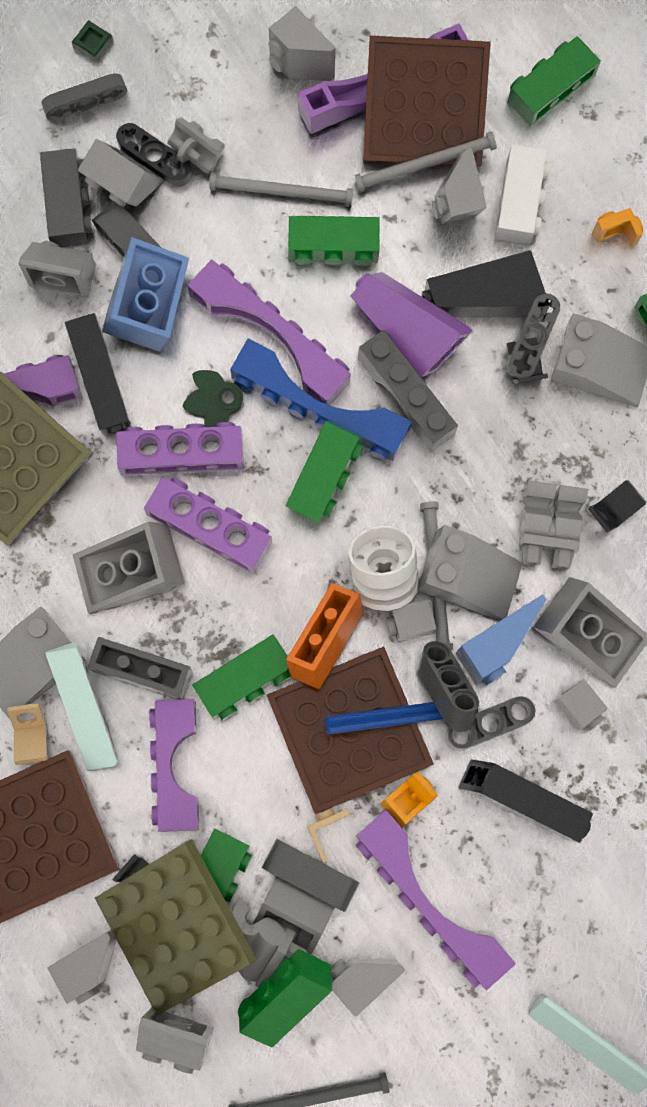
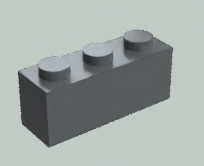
(65, 198)
(140, 668)

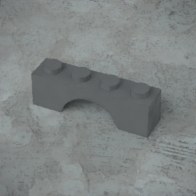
(395, 373)

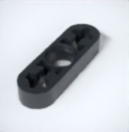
(147, 143)

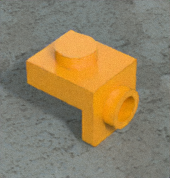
(616, 223)
(409, 799)

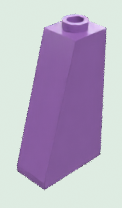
(413, 323)

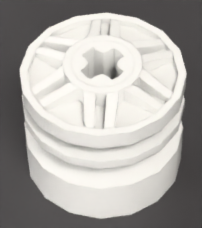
(384, 567)

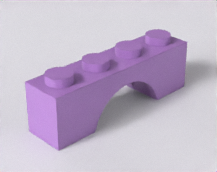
(173, 724)

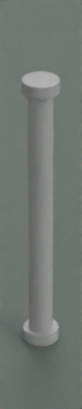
(424, 162)
(281, 189)
(439, 605)

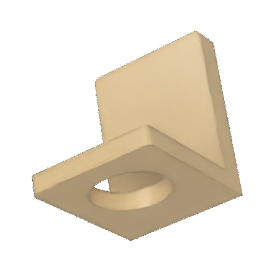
(29, 735)
(323, 820)

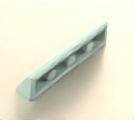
(81, 707)
(589, 1044)

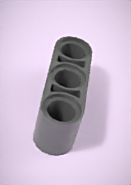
(119, 226)
(448, 686)
(504, 719)
(310, 875)

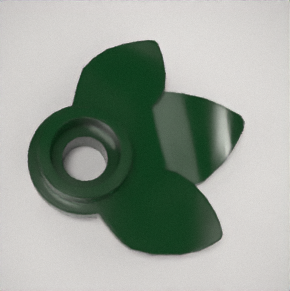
(208, 400)

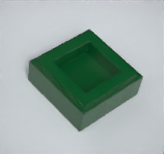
(92, 41)

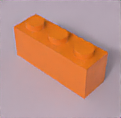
(325, 636)

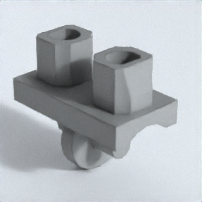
(195, 146)

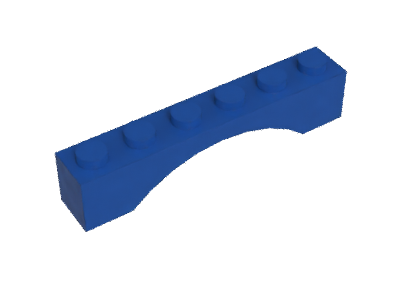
(260, 370)

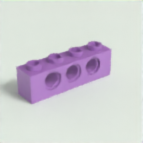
(195, 459)
(245, 555)

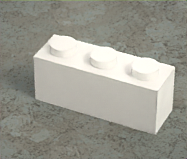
(522, 195)

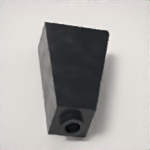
(489, 289)
(97, 372)
(526, 800)

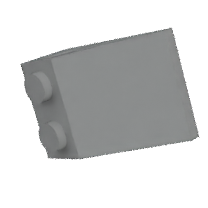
(601, 361)
(128, 567)
(469, 573)
(592, 631)
(23, 659)
(173, 1040)

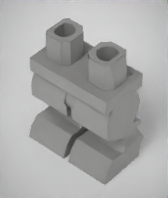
(551, 533)
(268, 942)

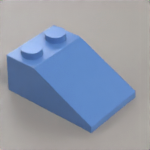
(146, 295)
(494, 648)

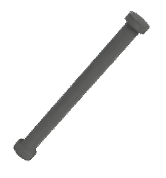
(327, 1094)

